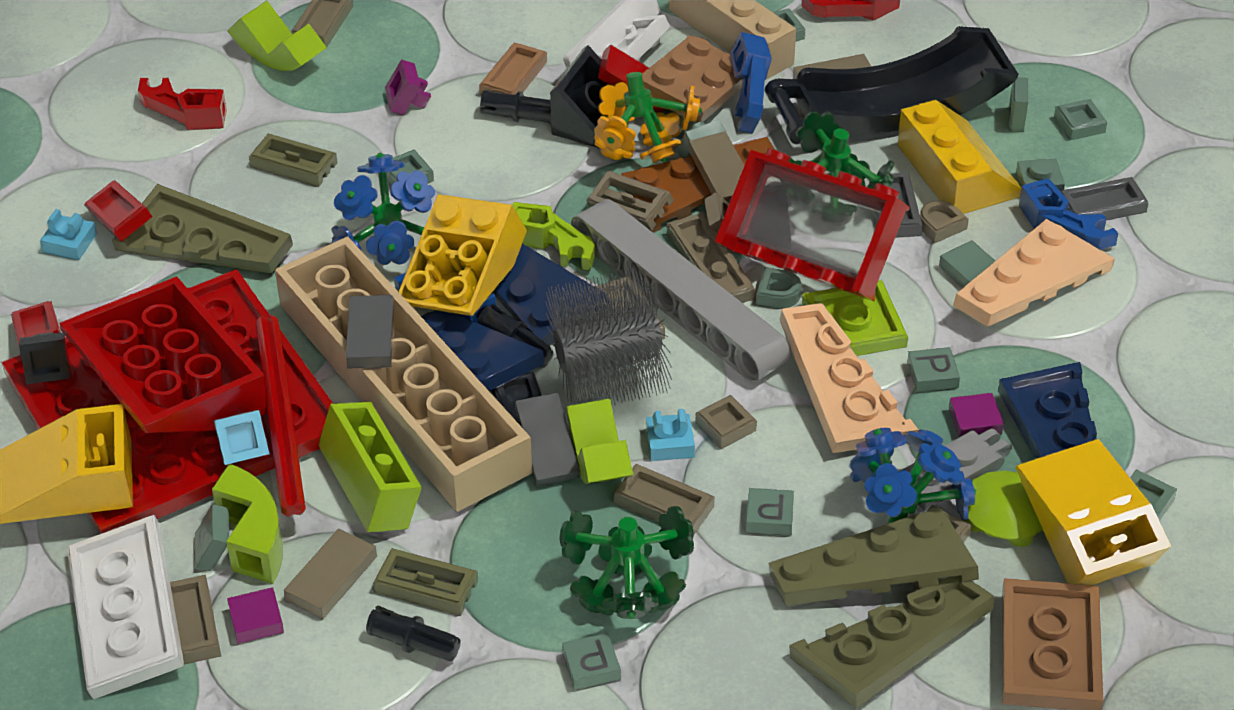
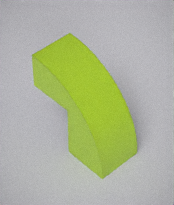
(271, 42)
(597, 442)
(256, 541)

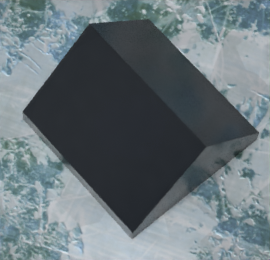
(577, 99)

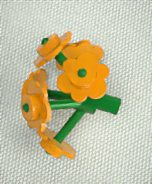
(658, 130)

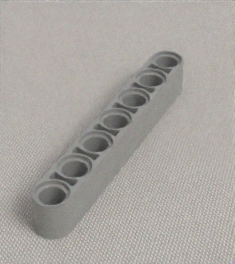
(684, 291)

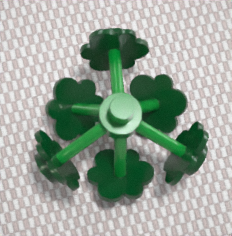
(836, 156)
(627, 552)

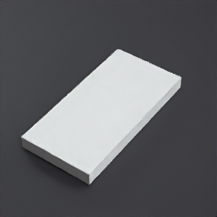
(124, 607)

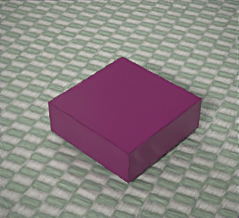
(975, 414)
(255, 615)

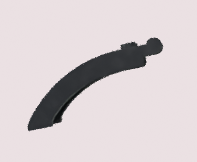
(869, 100)

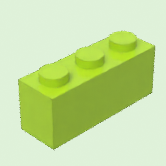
(369, 467)

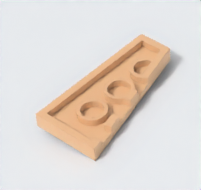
(1031, 271)
(837, 380)

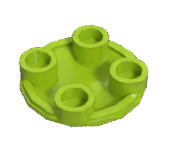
(1003, 509)

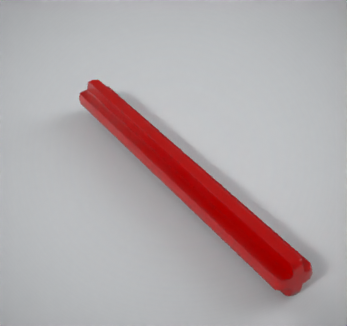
(280, 417)

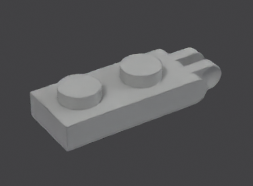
(977, 456)

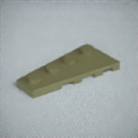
(204, 234)
(895, 553)

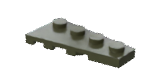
(892, 640)

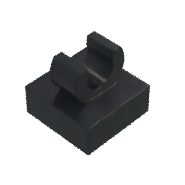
(45, 357)

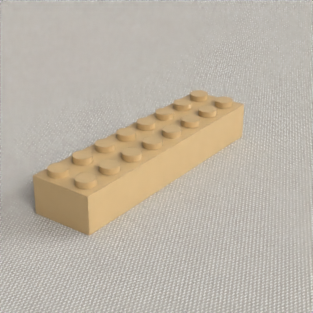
(427, 396)

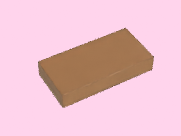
(514, 70)

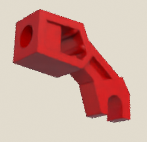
(850, 8)
(192, 107)

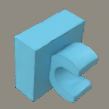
(67, 235)
(670, 436)
(241, 437)

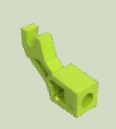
(548, 229)

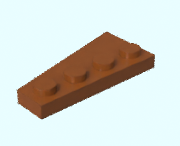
(685, 181)

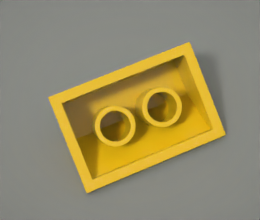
(953, 158)

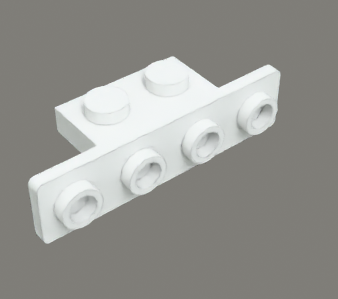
(629, 26)

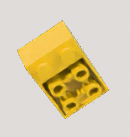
(462, 254)
(68, 467)
(1092, 514)

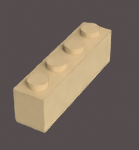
(726, 19)

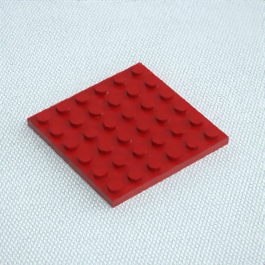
(180, 466)

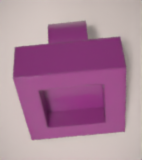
(406, 88)

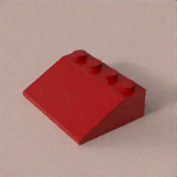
(168, 359)

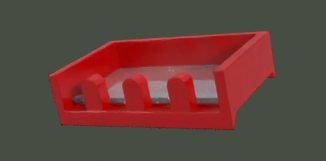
(812, 222)

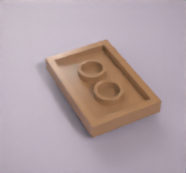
(694, 64)
(1051, 645)

